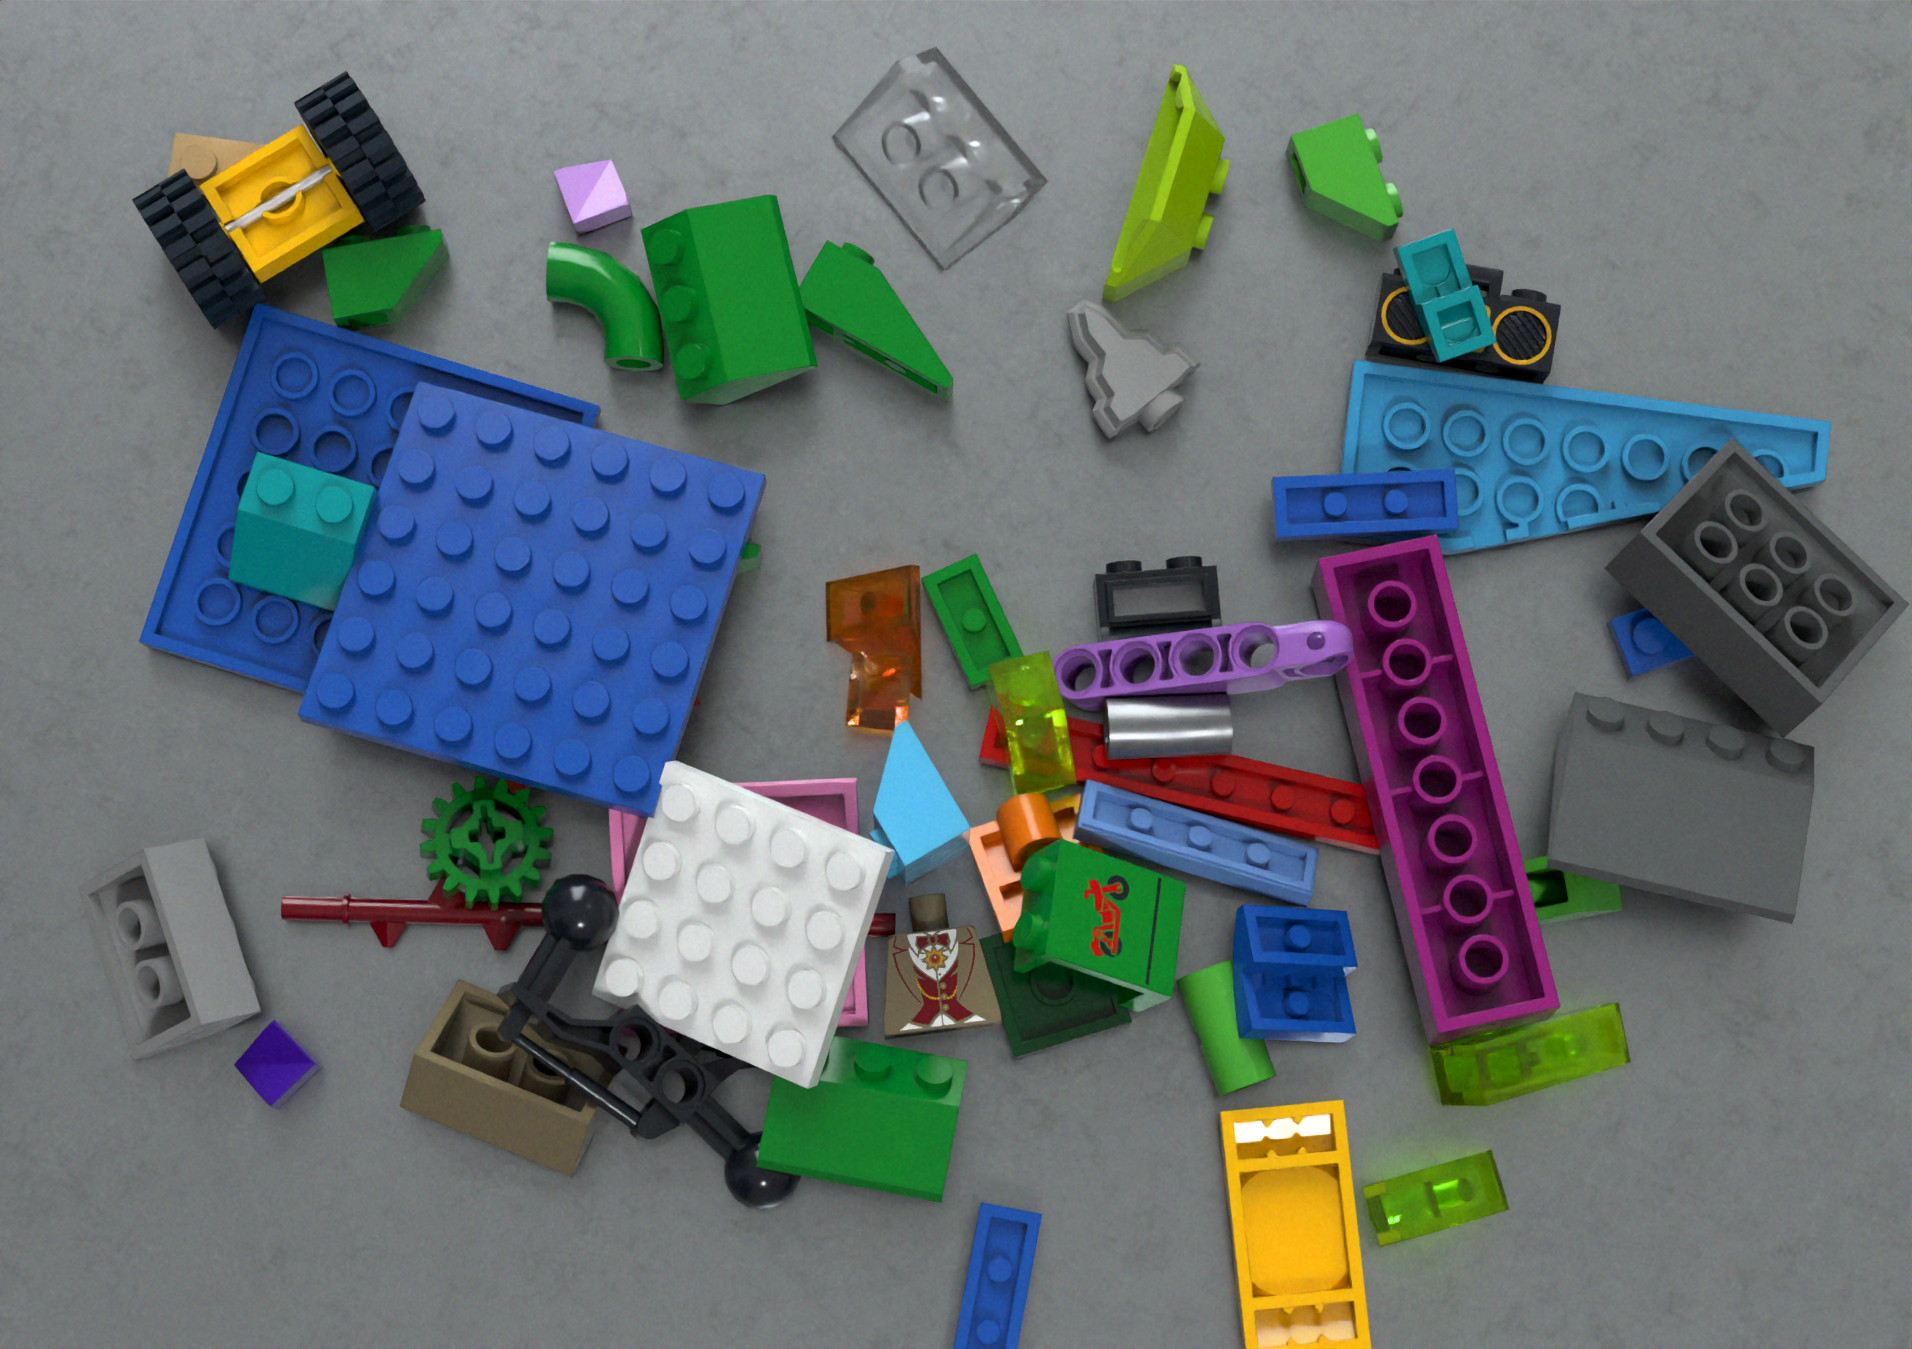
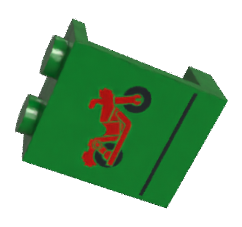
(1100, 921)

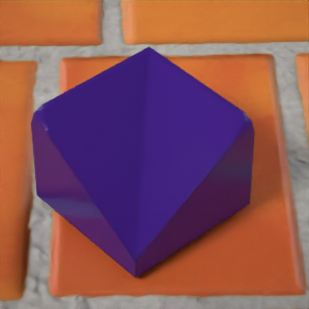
(276, 1065)

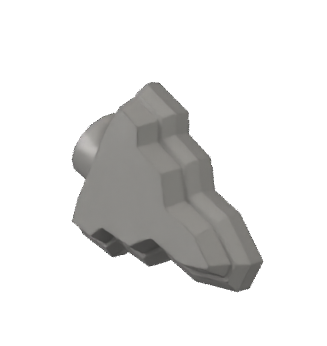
(1128, 370)

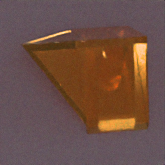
(878, 615)

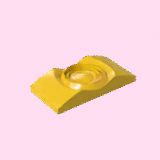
(1294, 1227)

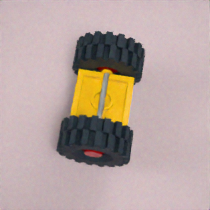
(281, 201)

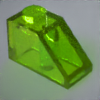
(1031, 723)
(1435, 1198)

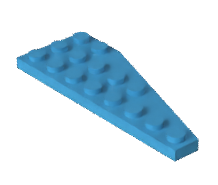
(1553, 456)

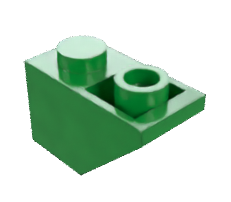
(382, 278)

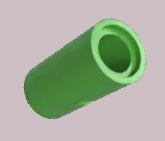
(1211, 1008)

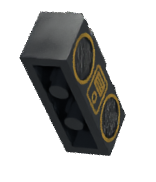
(1521, 324)

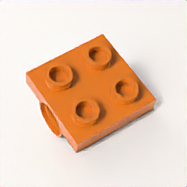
(1004, 845)

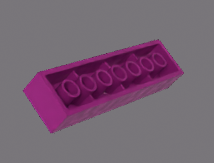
(1435, 793)

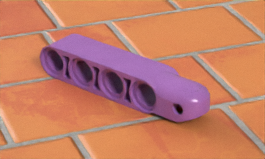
(1297, 656)

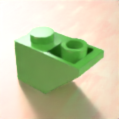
(1342, 177)

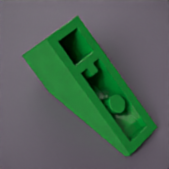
(860, 309)

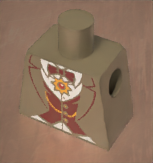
(937, 976)

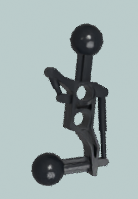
(581, 917)

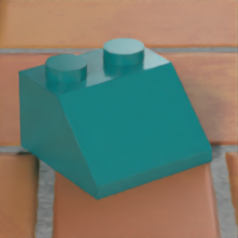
(298, 531)

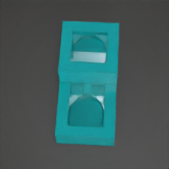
(1444, 296)

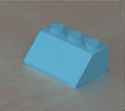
(916, 811)

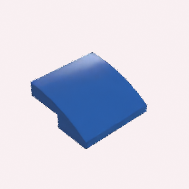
(1293, 974)

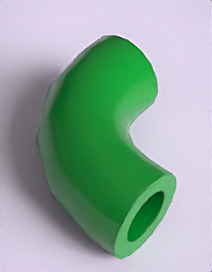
(614, 297)

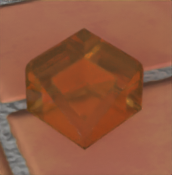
(878, 690)

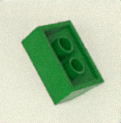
(728, 299)
(871, 1122)

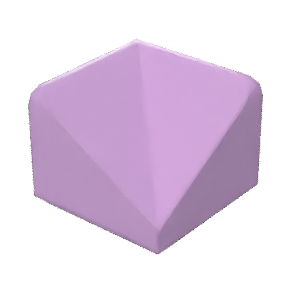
(592, 195)

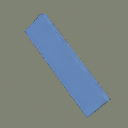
(1196, 843)

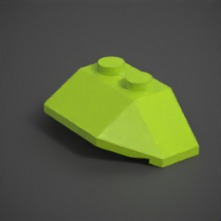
(1170, 191)

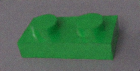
(971, 618)

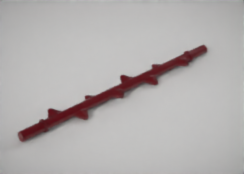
(390, 916)

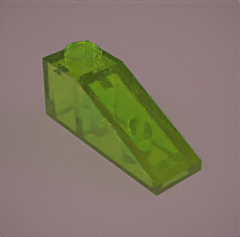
(1530, 1056)

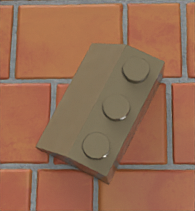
(499, 1090)

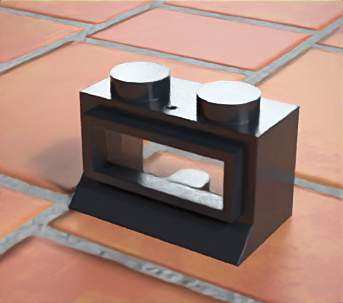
(1155, 601)

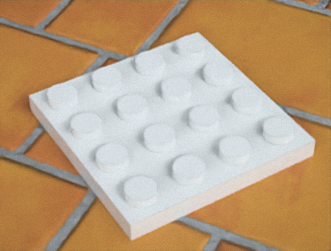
(743, 923)

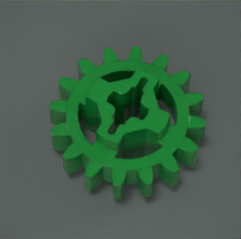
(462, 843)

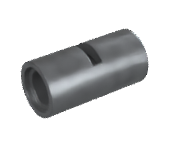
(1167, 726)

